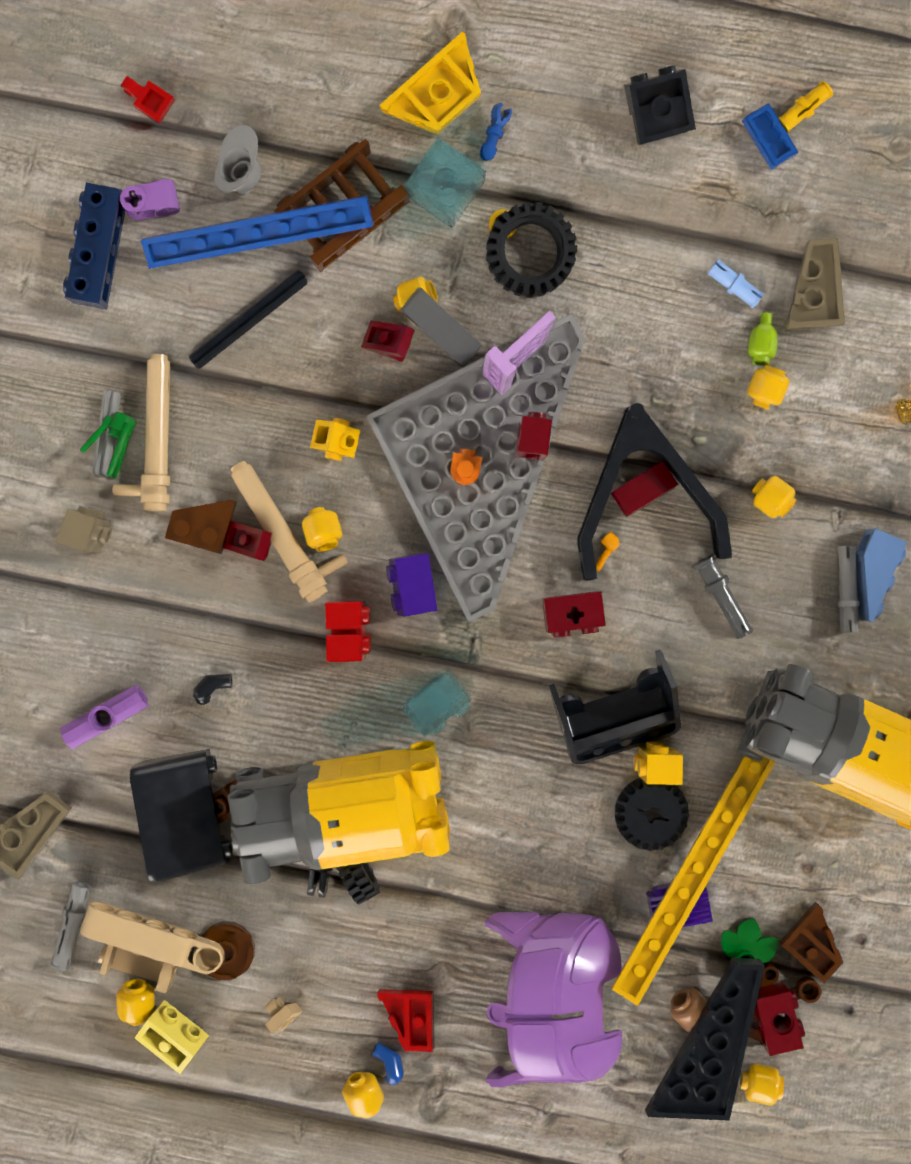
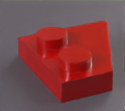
(411, 1016)

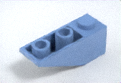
(875, 566)

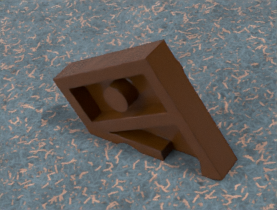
(202, 525)
(813, 944)

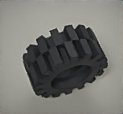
(359, 881)

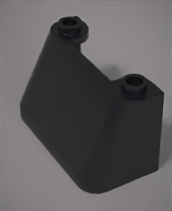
(178, 815)

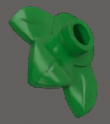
(748, 942)

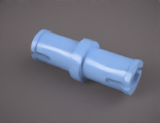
(735, 283)

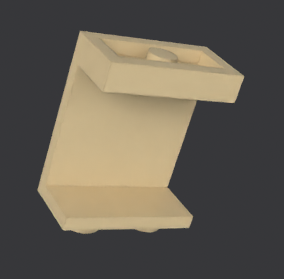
(137, 965)

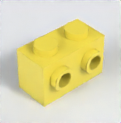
(171, 1036)

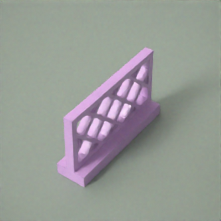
(501, 367)

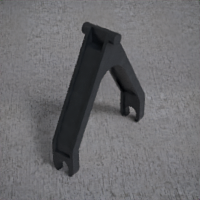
(635, 434)

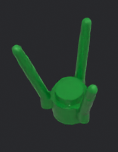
(120, 428)

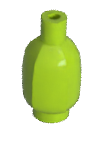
(763, 341)

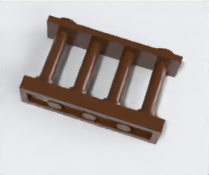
(391, 202)

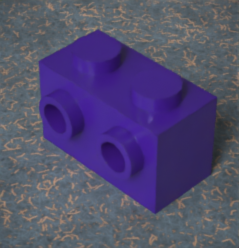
(411, 584)

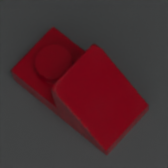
(388, 339)
(248, 541)

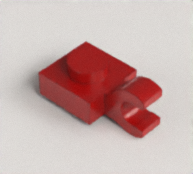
(149, 99)

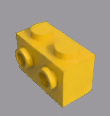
(659, 764)

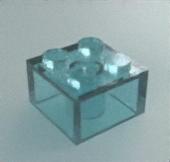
(445, 182)
(437, 703)

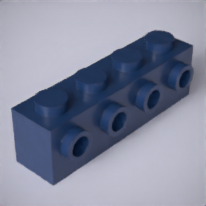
(95, 246)

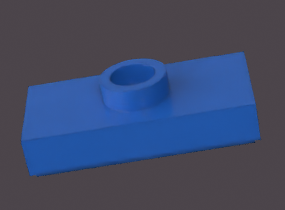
(770, 136)

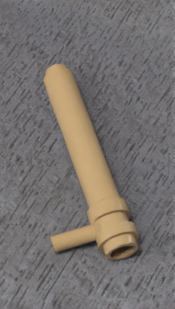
(155, 478)
(301, 569)

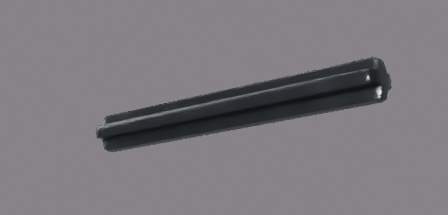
(248, 319)

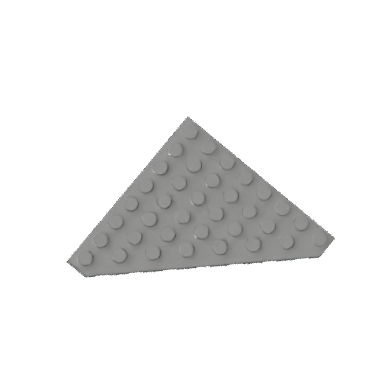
(480, 523)

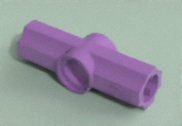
(90, 724)

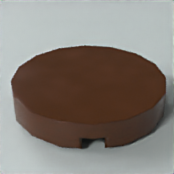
(237, 946)

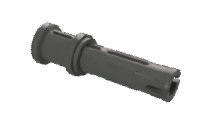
(717, 584)

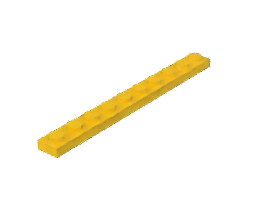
(691, 879)

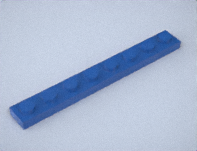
(258, 232)

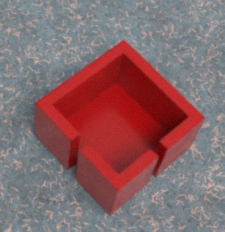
(348, 631)

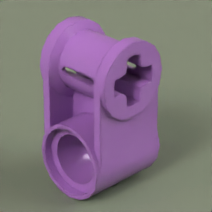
(155, 200)

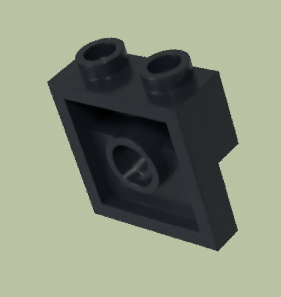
(660, 104)

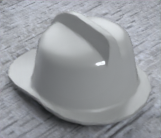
(237, 161)

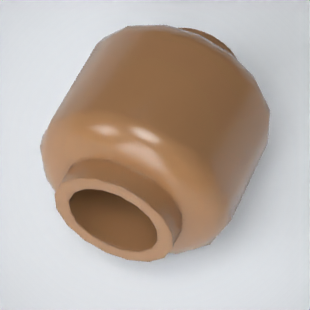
(687, 1007)

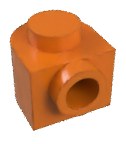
(465, 467)

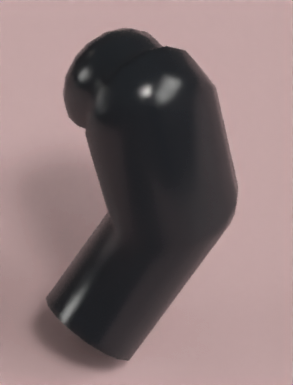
(208, 684)

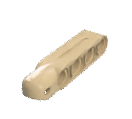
(151, 938)

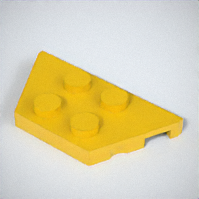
(437, 90)

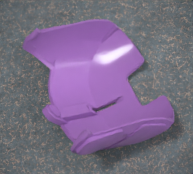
(556, 972)

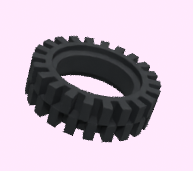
(555, 226)

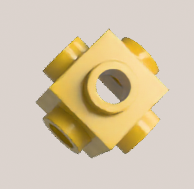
(335, 438)

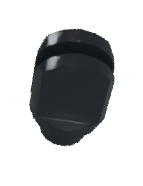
(312, 883)

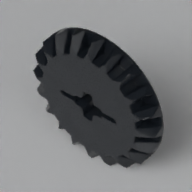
(634, 823)

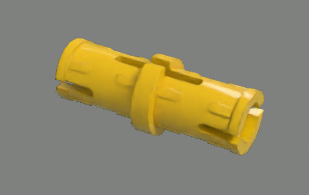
(805, 106)

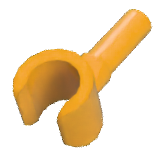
(611, 542)

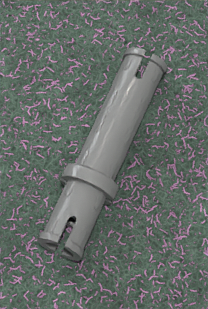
(848, 589)
(73, 915)

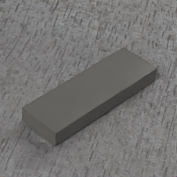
(440, 327)

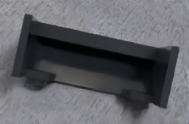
(620, 719)

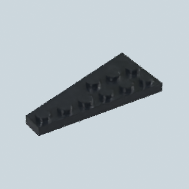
(710, 1061)

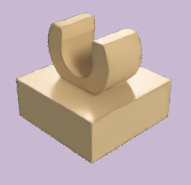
(281, 1014)

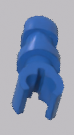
(494, 132)

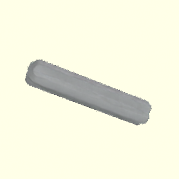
(105, 442)

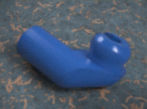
(392, 1063)

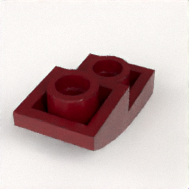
(644, 489)

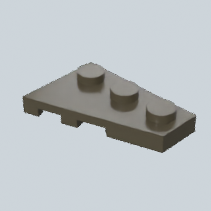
(818, 288)
(29, 831)

